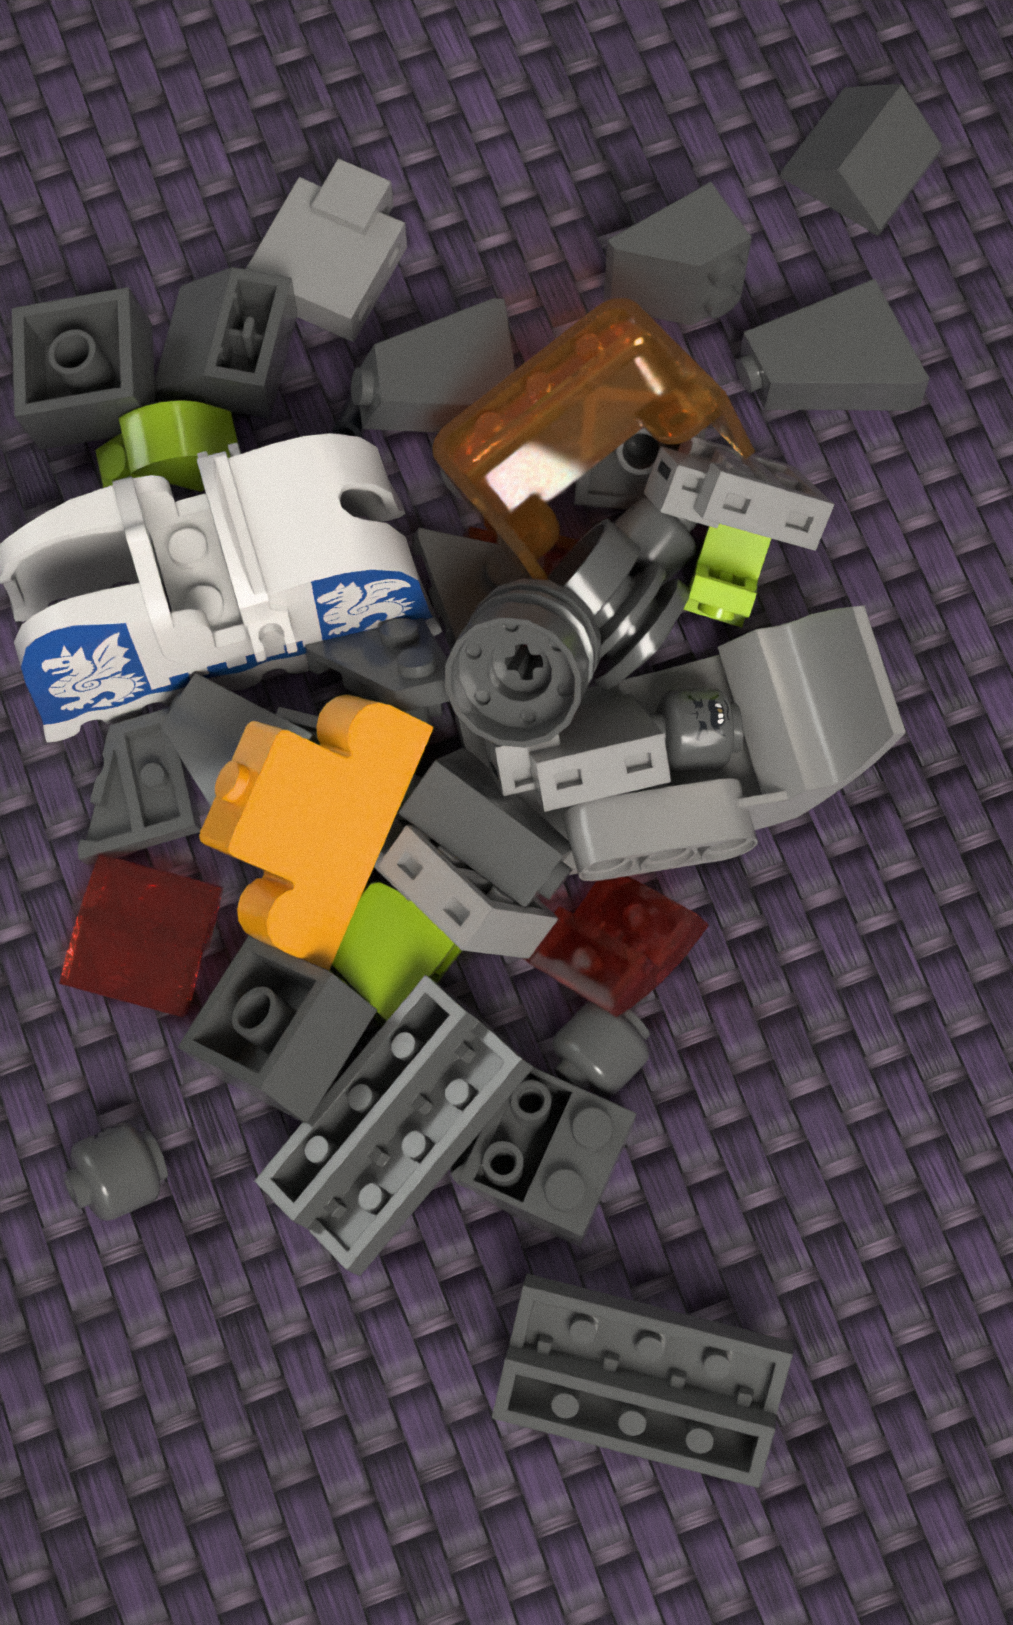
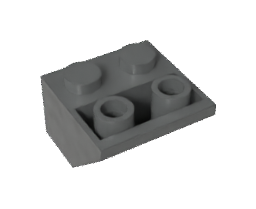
(229, 341)
(549, 1155)

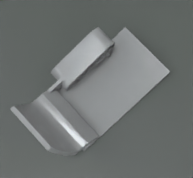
(811, 723)

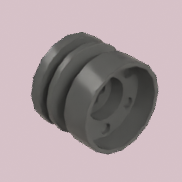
(629, 611)
(501, 685)

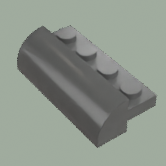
(393, 1125)
(643, 1380)

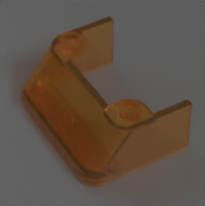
(570, 413)

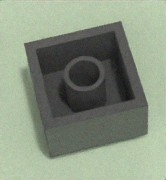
(81, 366)
(278, 1028)

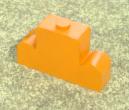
(313, 818)

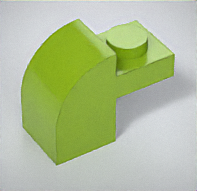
(165, 442)
(727, 574)

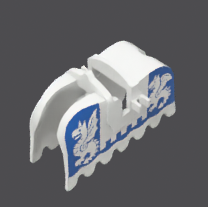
(292, 554)

